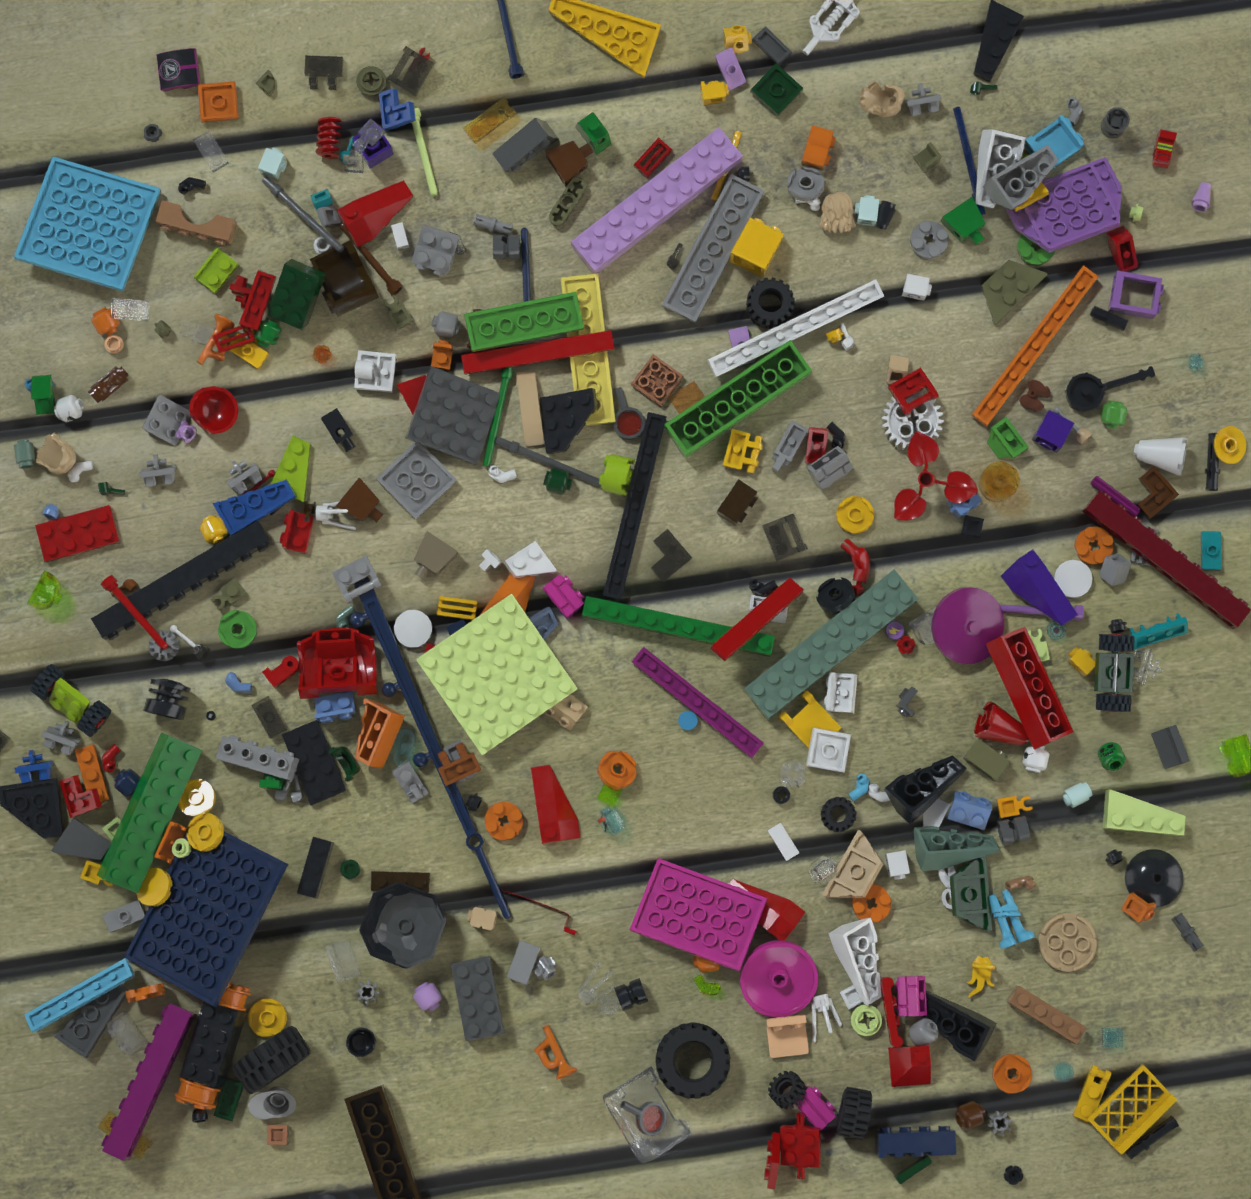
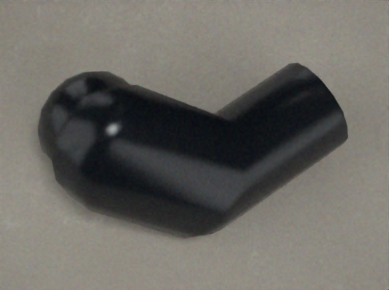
(191, 183)

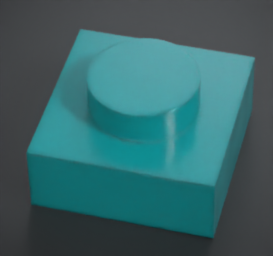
(321, 199)

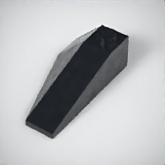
(919, 790)
(959, 1025)

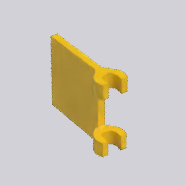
(810, 717)

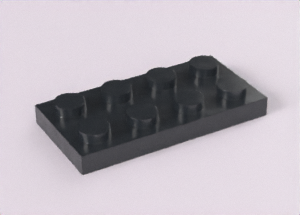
(315, 765)

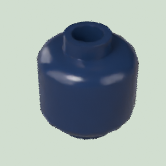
(126, 782)

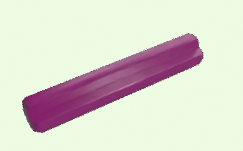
(1117, 497)

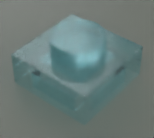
(1112, 1037)

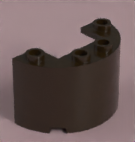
(345, 280)

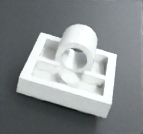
(375, 371)

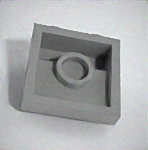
(435, 250)

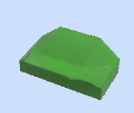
(1006, 440)

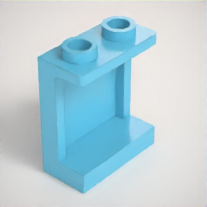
(1059, 137)

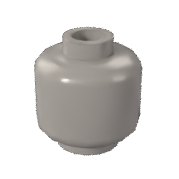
(446, 324)
(923, 1032)

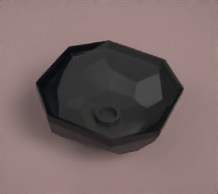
(402, 925)

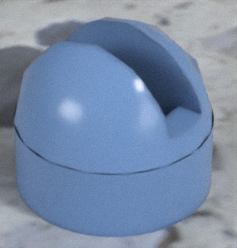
(51, 512)

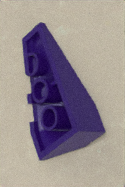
(1036, 585)

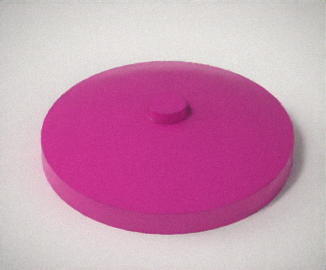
(778, 978)

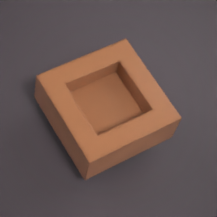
(277, 1134)

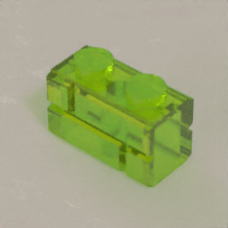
(1238, 755)

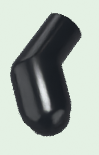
(838, 435)
(760, 588)

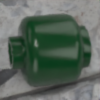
(557, 481)

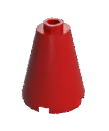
(999, 726)

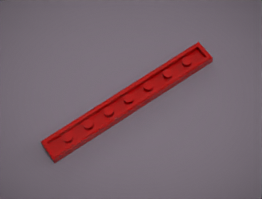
(537, 352)

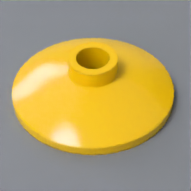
(1235, 445)

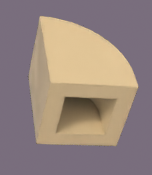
(896, 368)

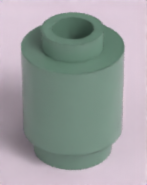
(24, 454)

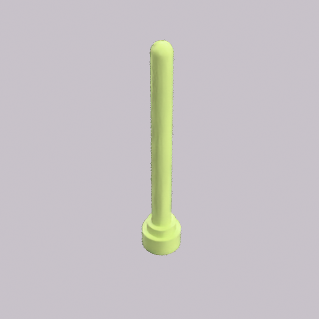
(423, 153)

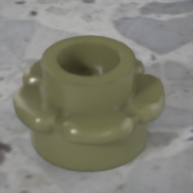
(162, 328)

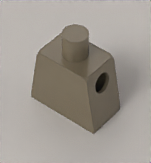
(433, 556)

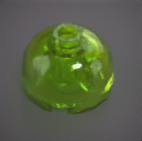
(46, 592)

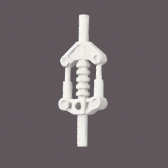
(822, 33)

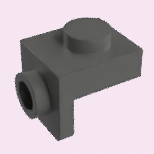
(906, 697)

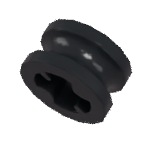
(784, 800)

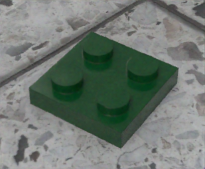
(776, 89)

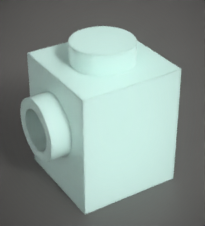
(272, 163)
(867, 210)

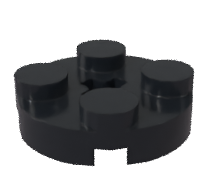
(835, 604)

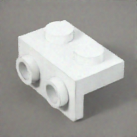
(841, 692)

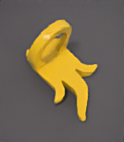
(981, 971)

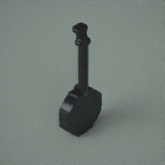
(1087, 391)

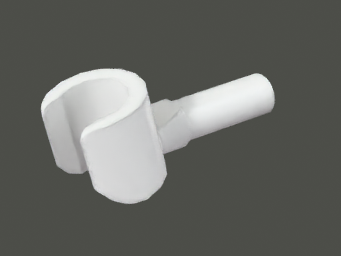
(847, 343)

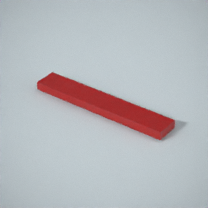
(757, 619)

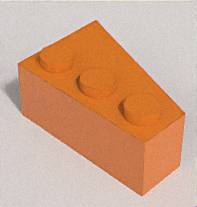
(378, 733)

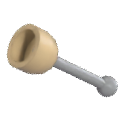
(1082, 434)

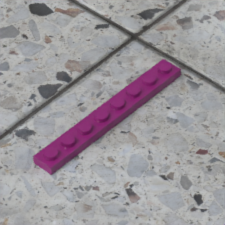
(697, 702)

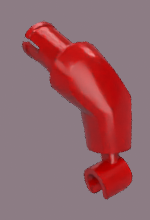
(861, 564)

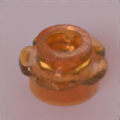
(322, 349)

